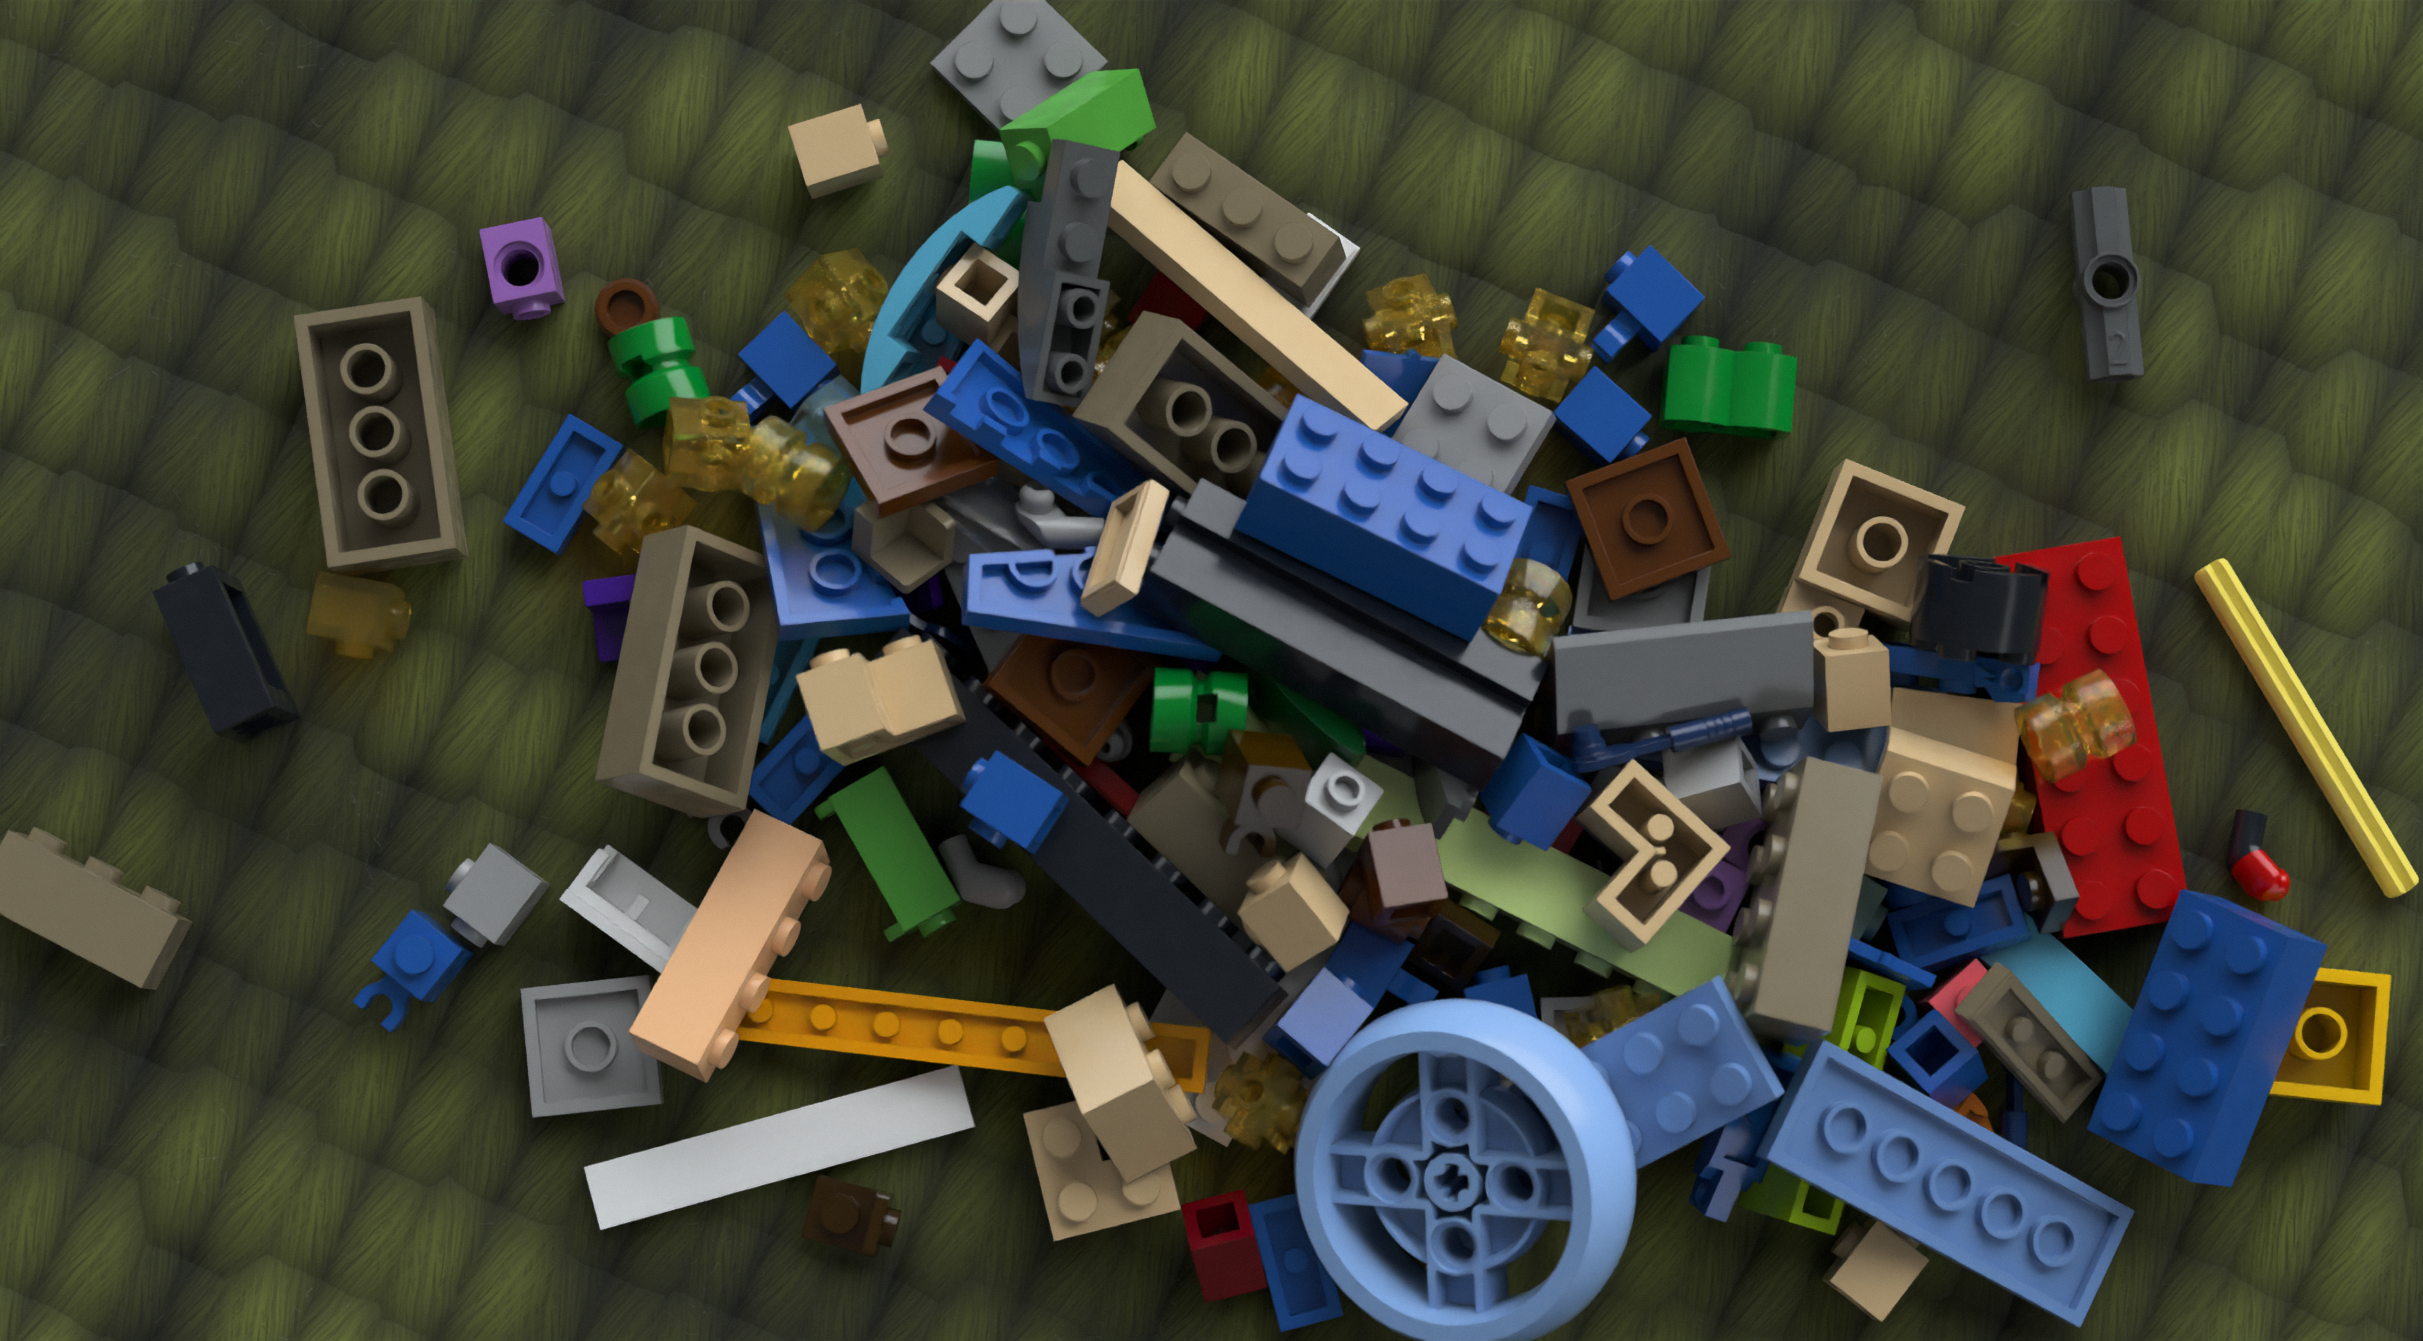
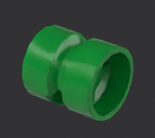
(658, 367)
(1175, 707)

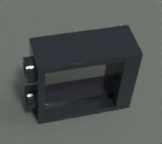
(225, 652)

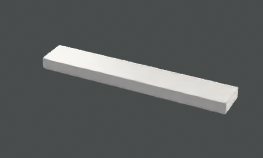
(779, 1147)

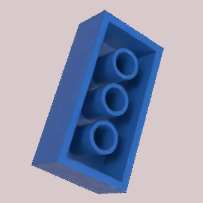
(1384, 518)
(2206, 1038)

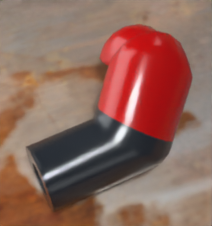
(2250, 863)

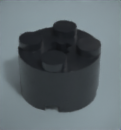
(1978, 607)

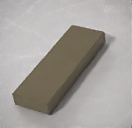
(2029, 1042)

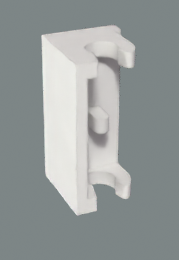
(630, 906)

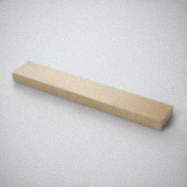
(1248, 304)

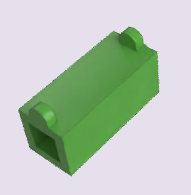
(1096, 110)
(895, 854)

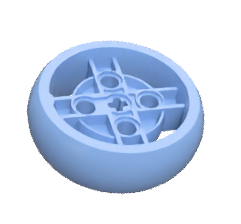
(1351, 1170)

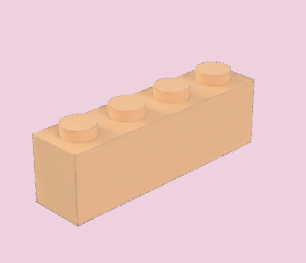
(731, 947)

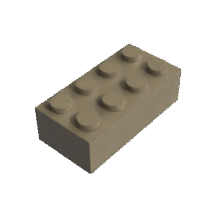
(1181, 410)
(380, 436)
(691, 675)
(1802, 899)

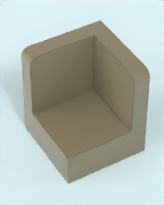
(905, 545)

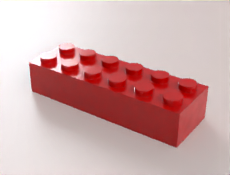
(2118, 810)

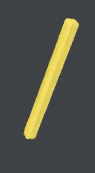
(2306, 728)

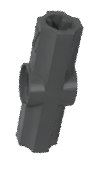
(2104, 245)

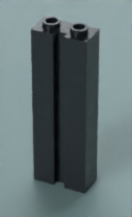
(1337, 643)

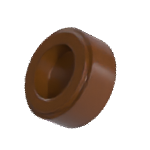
(625, 305)

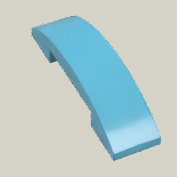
(984, 221)
(2069, 992)

